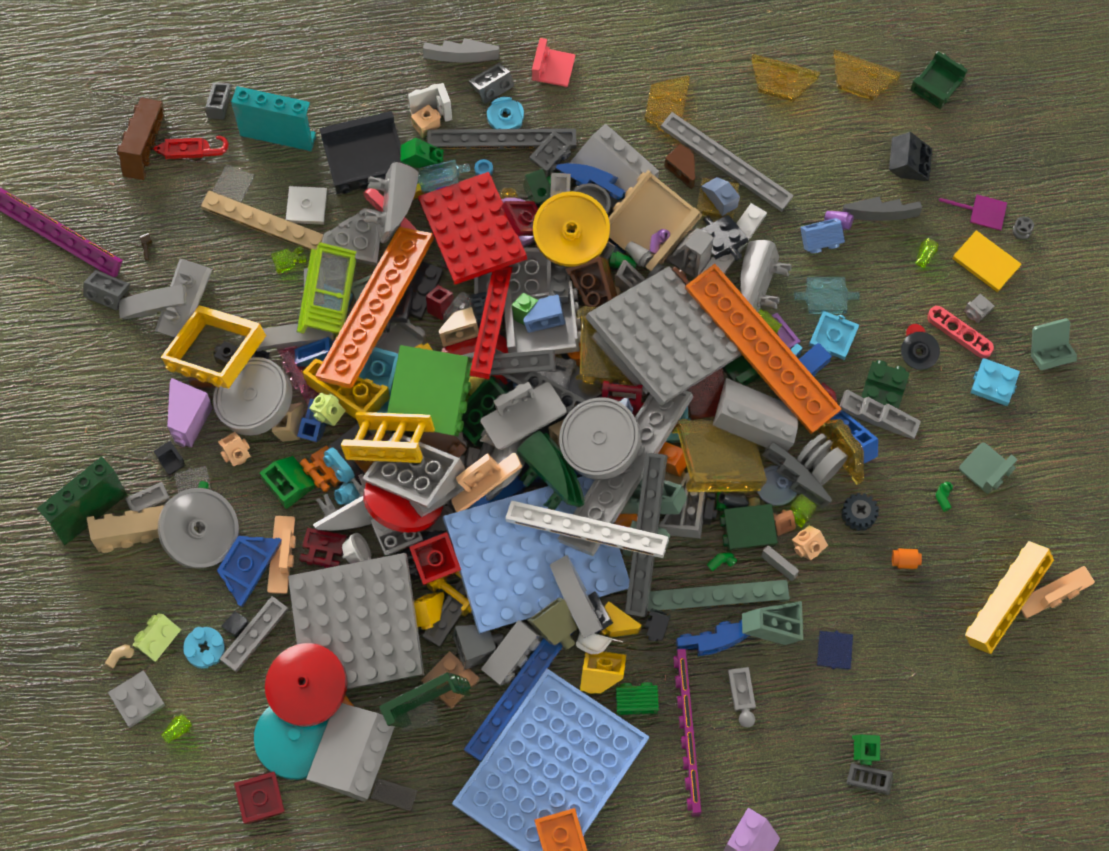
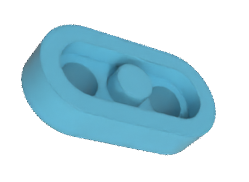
(339, 465)

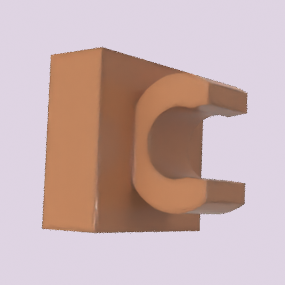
(784, 522)

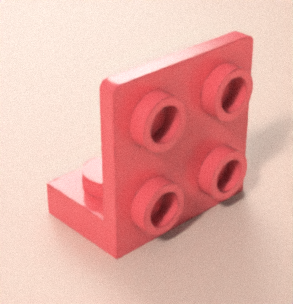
(552, 65)

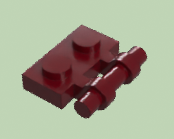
(323, 542)

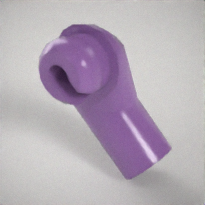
(657, 239)

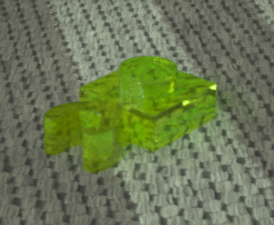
(284, 260)

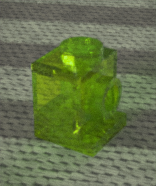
(802, 510)

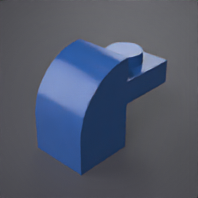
(310, 427)

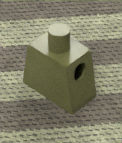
(555, 623)

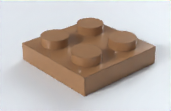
(453, 665)

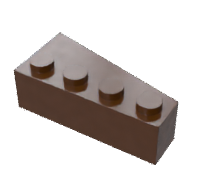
(140, 138)
(594, 281)

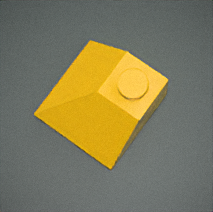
(602, 671)

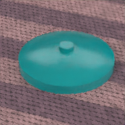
(285, 746)

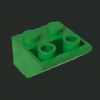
(287, 480)

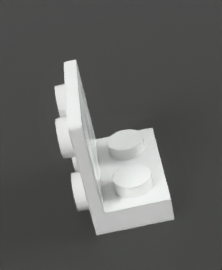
(435, 96)

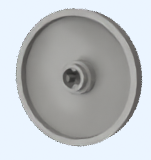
(215, 524)

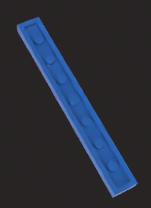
(512, 699)

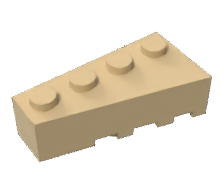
(125, 529)

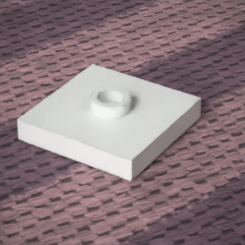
(306, 205)

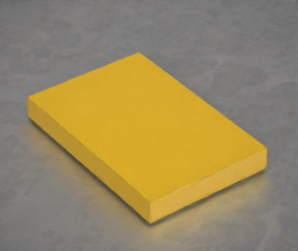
(986, 261)

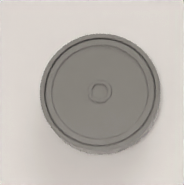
(255, 399)
(600, 438)

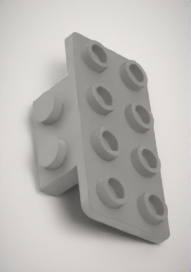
(522, 413)

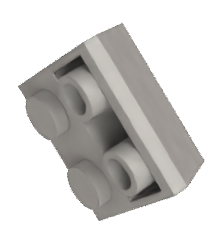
(394, 541)

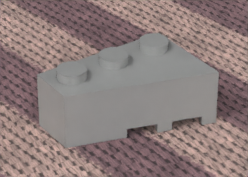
(512, 652)

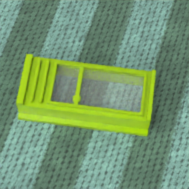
(327, 289)

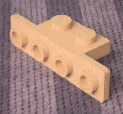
(482, 478)
(283, 559)
(1055, 592)

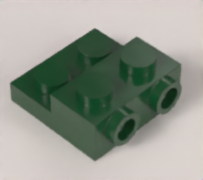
(885, 383)

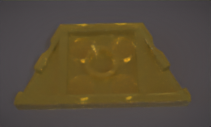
(862, 76)
(782, 78)
(666, 98)
(842, 438)

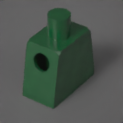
(537, 187)

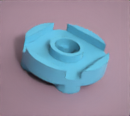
(507, 105)
(209, 657)

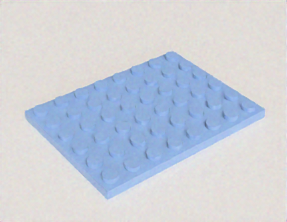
(509, 564)
(550, 759)

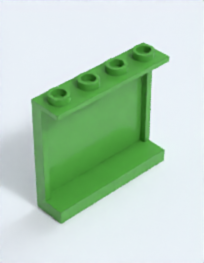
(432, 385)

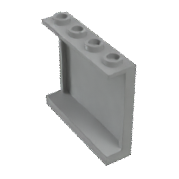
(559, 338)

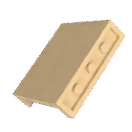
(647, 210)

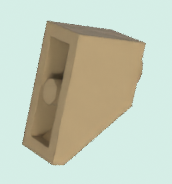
(459, 327)

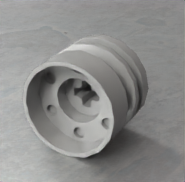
(817, 456)

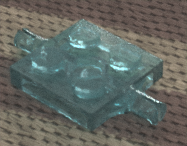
(440, 175)
(826, 295)

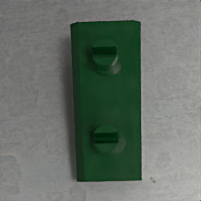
(549, 463)

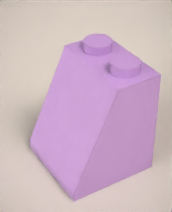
(186, 412)
(753, 834)

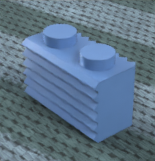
(822, 235)

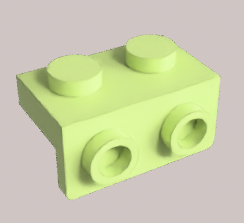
(156, 636)

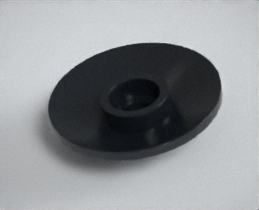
(928, 346)

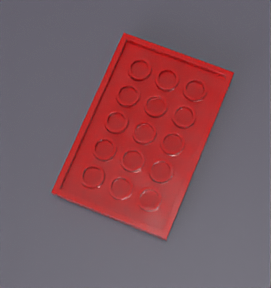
(471, 228)

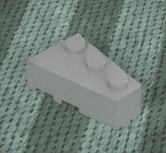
(692, 252)
(690, 519)

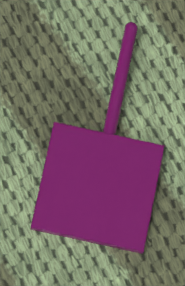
(985, 212)

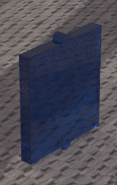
(835, 650)

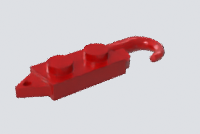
(189, 148)

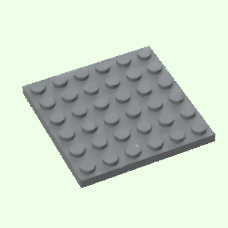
(663, 335)
(361, 616)

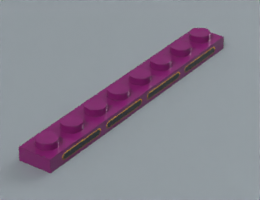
(59, 234)
(687, 740)

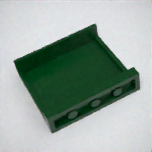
(84, 496)
(396, 710)

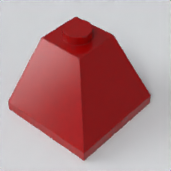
(435, 558)

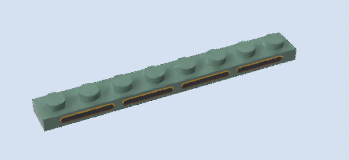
(719, 596)

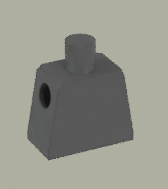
(475, 647)

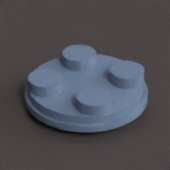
(776, 489)

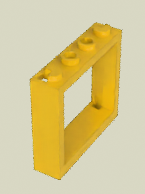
(190, 331)

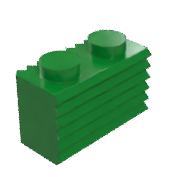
(637, 699)

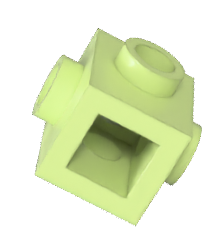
(327, 409)

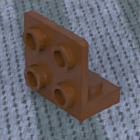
(444, 442)

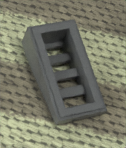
(212, 108)
(868, 786)

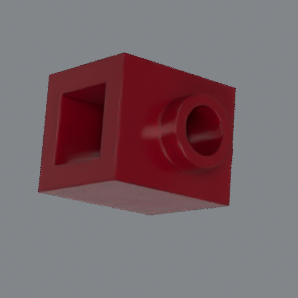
(438, 301)

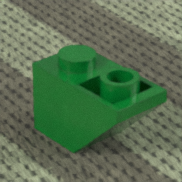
(420, 154)

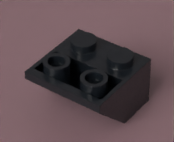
(910, 157)

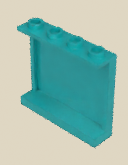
(273, 118)

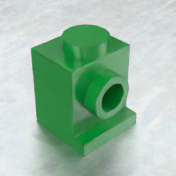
(866, 748)

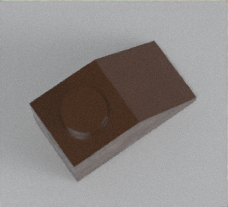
(682, 165)

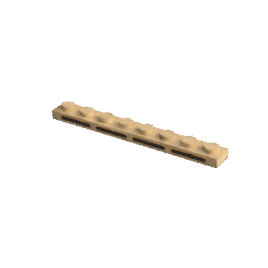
(261, 221)

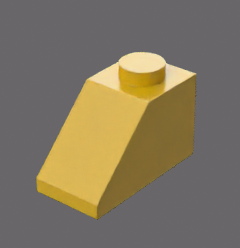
(428, 609)
(622, 623)

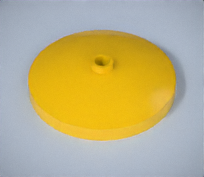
(571, 213)

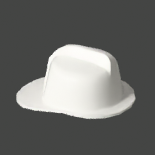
(356, 549)
(594, 643)

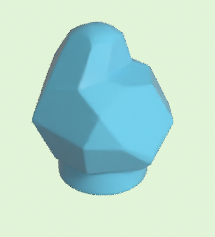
(346, 494)

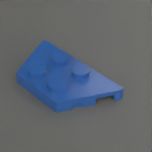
(246, 564)

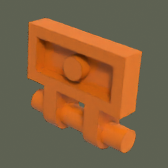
(318, 463)

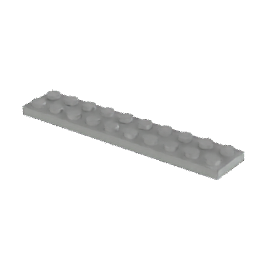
(609, 496)

